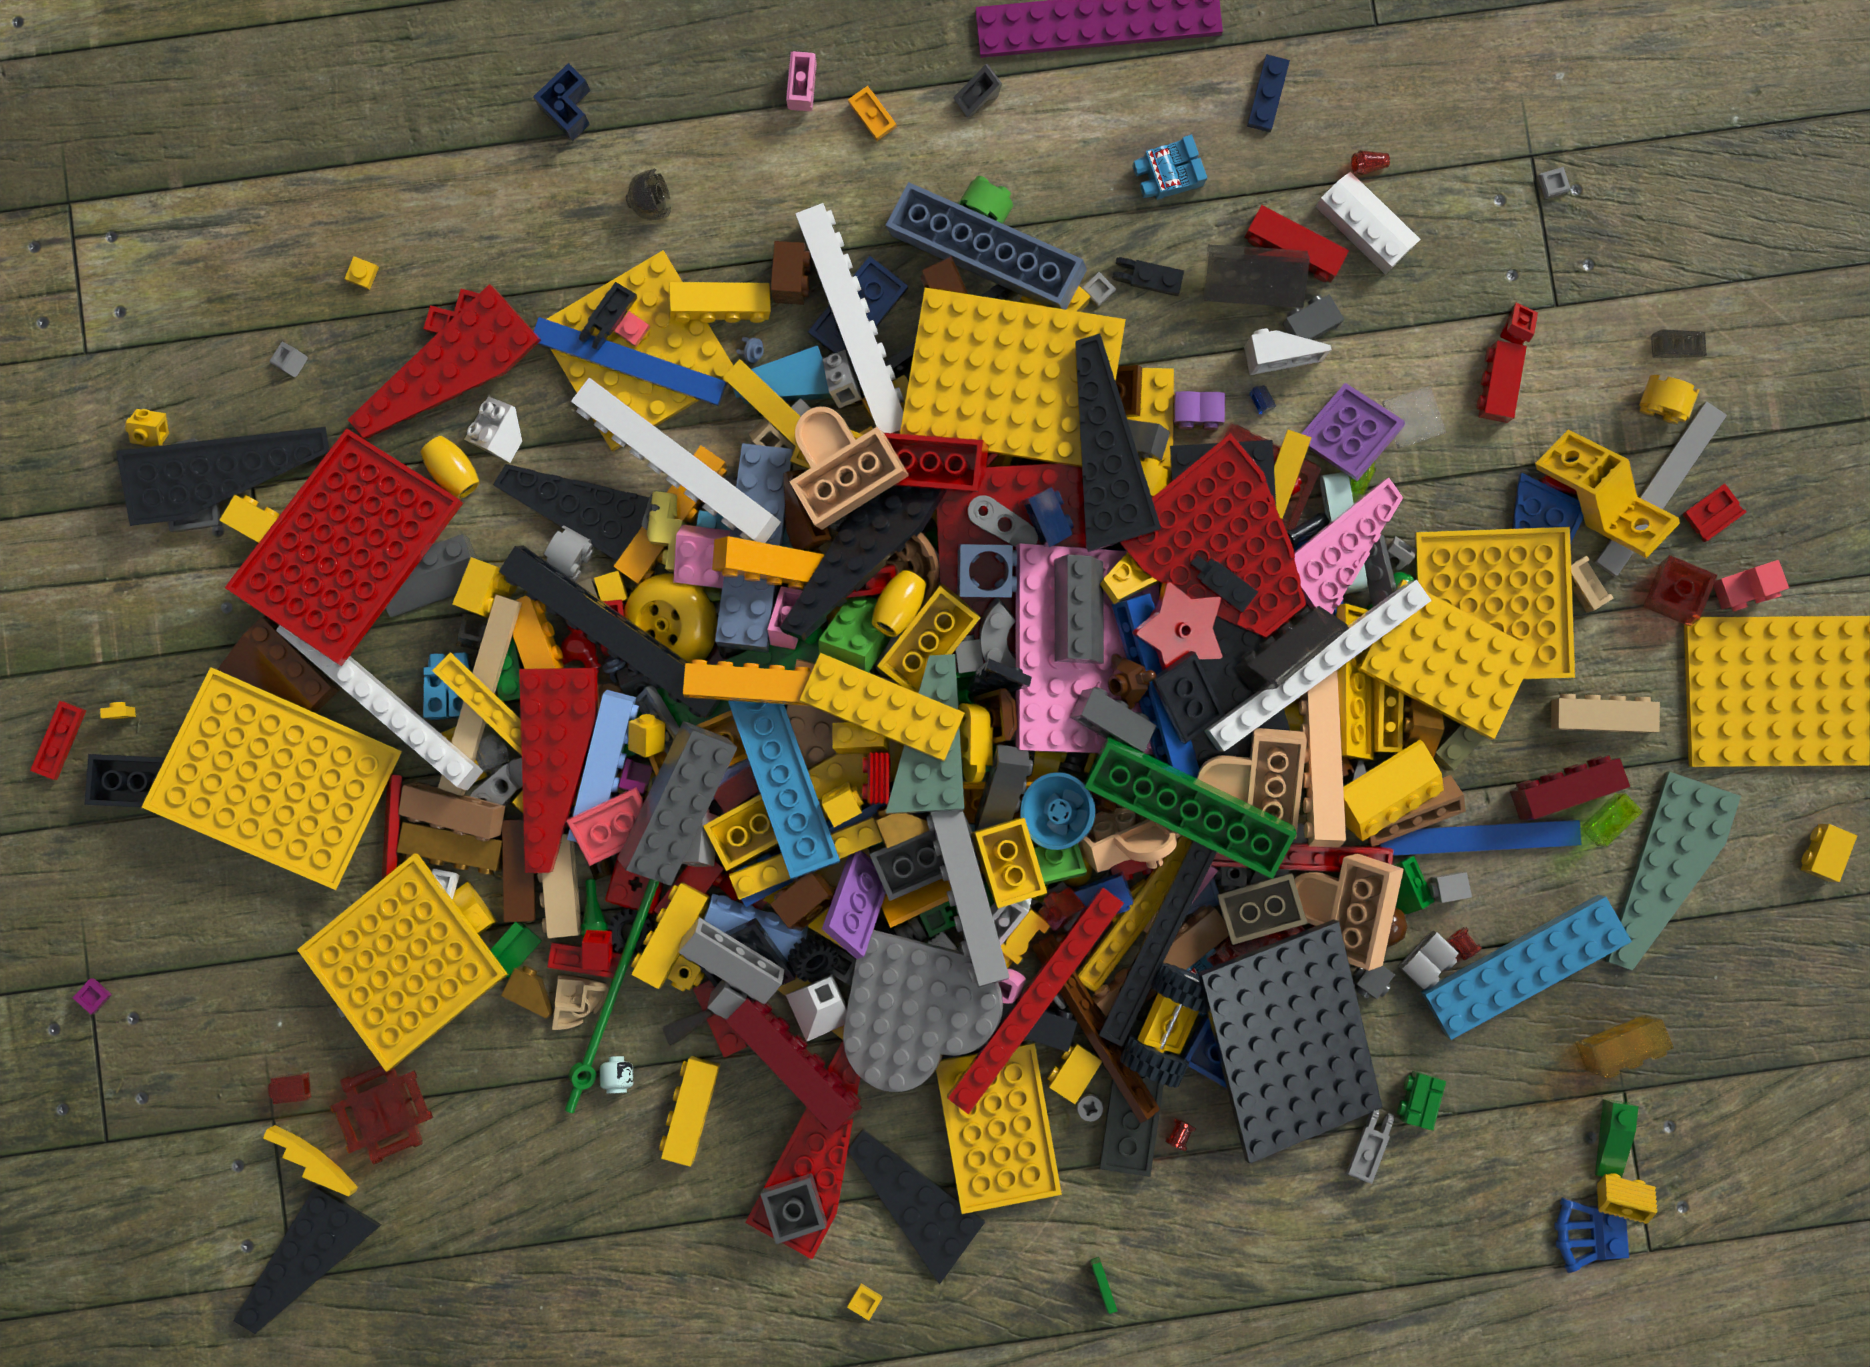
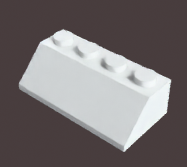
(1367, 222)

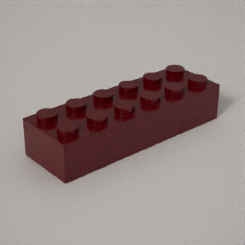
(795, 1064)

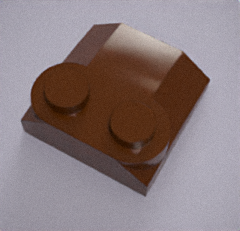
(1002, 714)

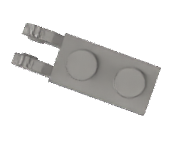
(1370, 1148)

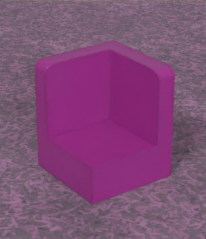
(634, 776)

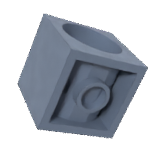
(969, 587)

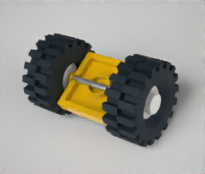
(1165, 1031)

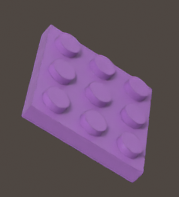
(1352, 431)

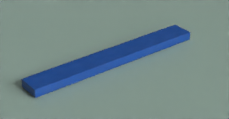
(631, 362)
(1487, 837)

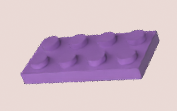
(855, 905)

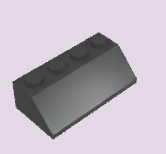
(434, 577)
(1079, 609)

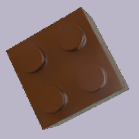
(789, 272)
(803, 901)

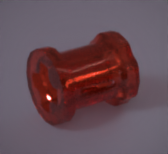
(1464, 943)
(1180, 1134)

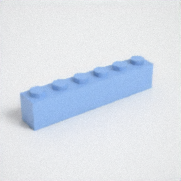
(606, 751)

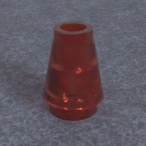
(1367, 162)

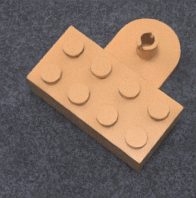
(842, 469)
(1266, 779)
(1124, 838)
(1359, 900)

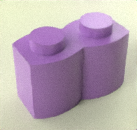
(1199, 409)

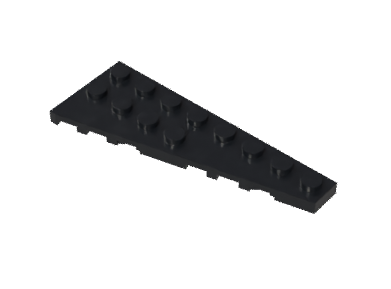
(1114, 482)

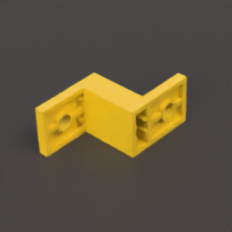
(1607, 493)

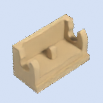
(1588, 586)

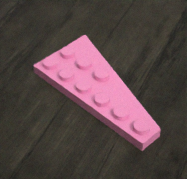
(1339, 550)

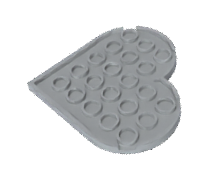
(912, 1008)

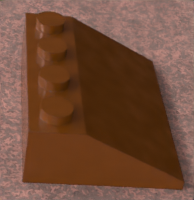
(278, 667)

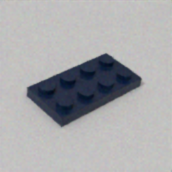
(881, 293)

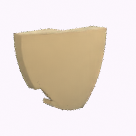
(575, 1000)

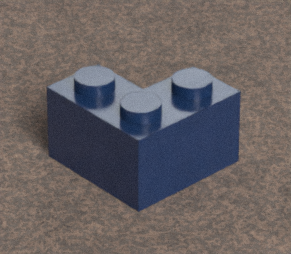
(560, 98)

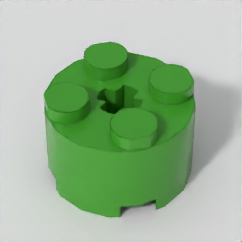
(987, 199)

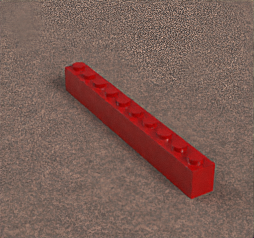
(1034, 1000)

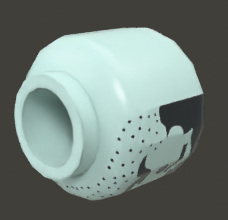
(616, 1075)

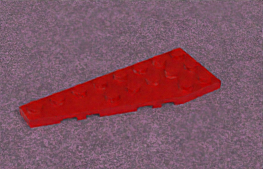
(470, 350)
(556, 733)
(816, 1152)

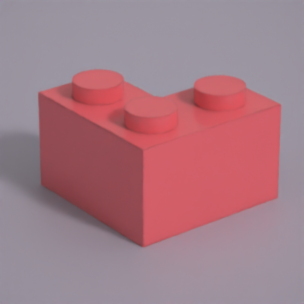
(1756, 584)

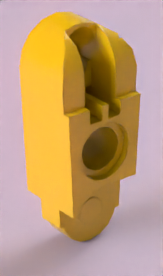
(975, 741)

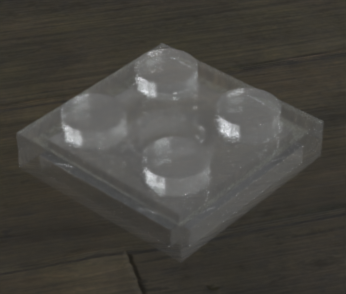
(1420, 416)

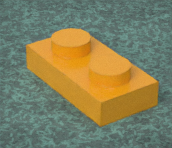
(872, 113)

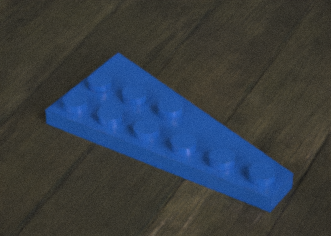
(1544, 507)

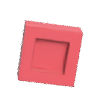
(632, 329)

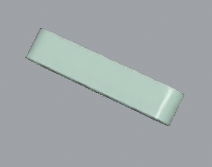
(1336, 500)

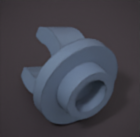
(753, 349)
(612, 665)

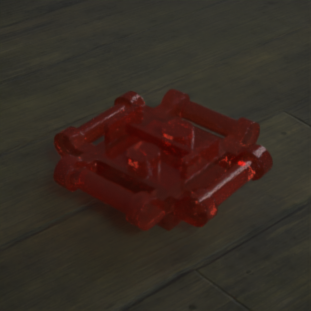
(382, 1112)

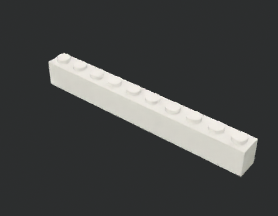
(851, 317)
(676, 462)
(1357, 638)
(394, 714)

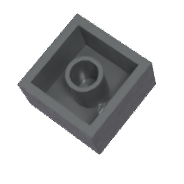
(793, 1208)

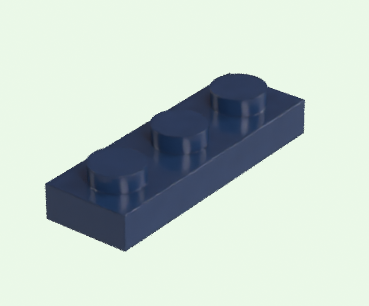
(1268, 93)

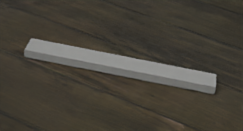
(1668, 477)

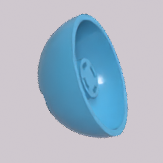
(1046, 813)

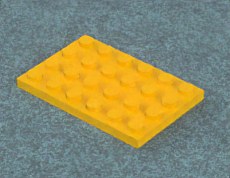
(1451, 664)
(1005, 1143)

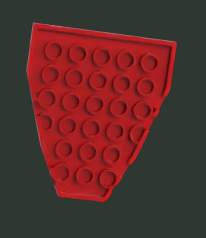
(1224, 514)

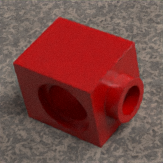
(597, 950)

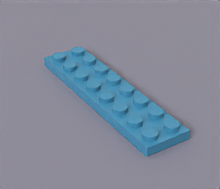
(785, 786)

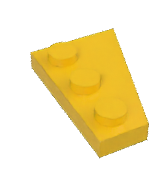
(1126, 580)

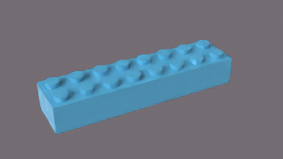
(1526, 966)

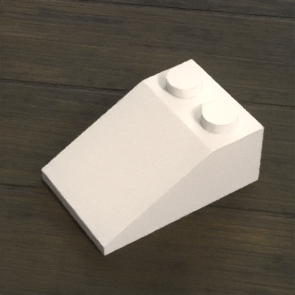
(1280, 350)

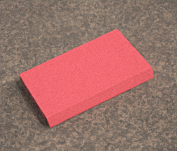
(606, 826)

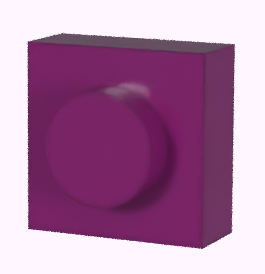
(92, 996)

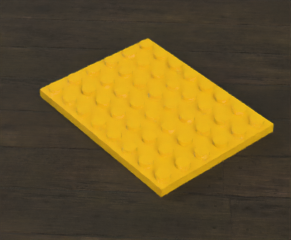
(1002, 374)
(1778, 691)
(272, 779)

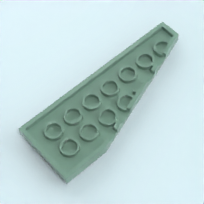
(1679, 846)

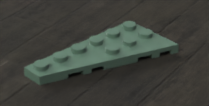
(922, 780)

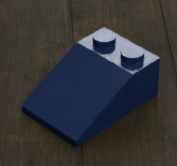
(1047, 517)

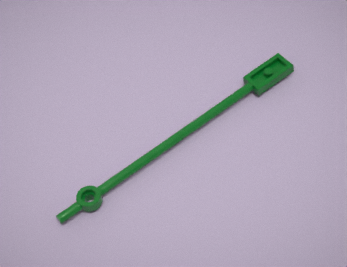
(589, 1075)

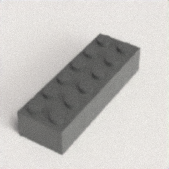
(677, 803)

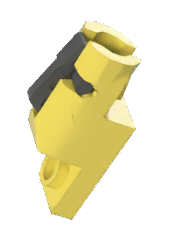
(661, 524)

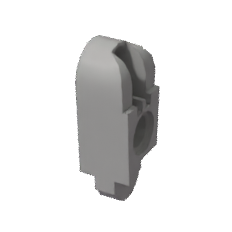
(1020, 531)
(493, 787)

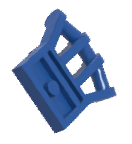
(1607, 1238)

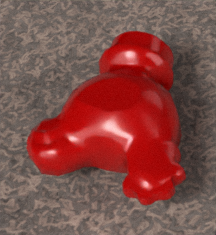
(579, 648)

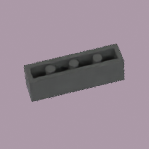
(1003, 787)

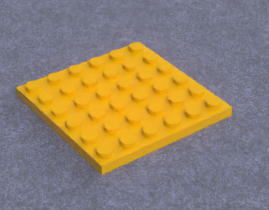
(684, 344)
(1511, 582)
(402, 962)

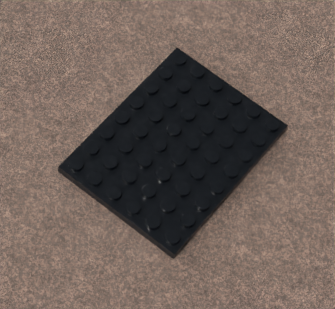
(1290, 1040)

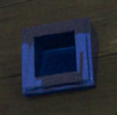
(1262, 399)

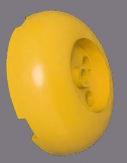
(693, 627)

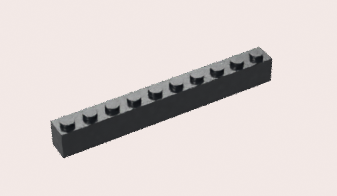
(602, 625)

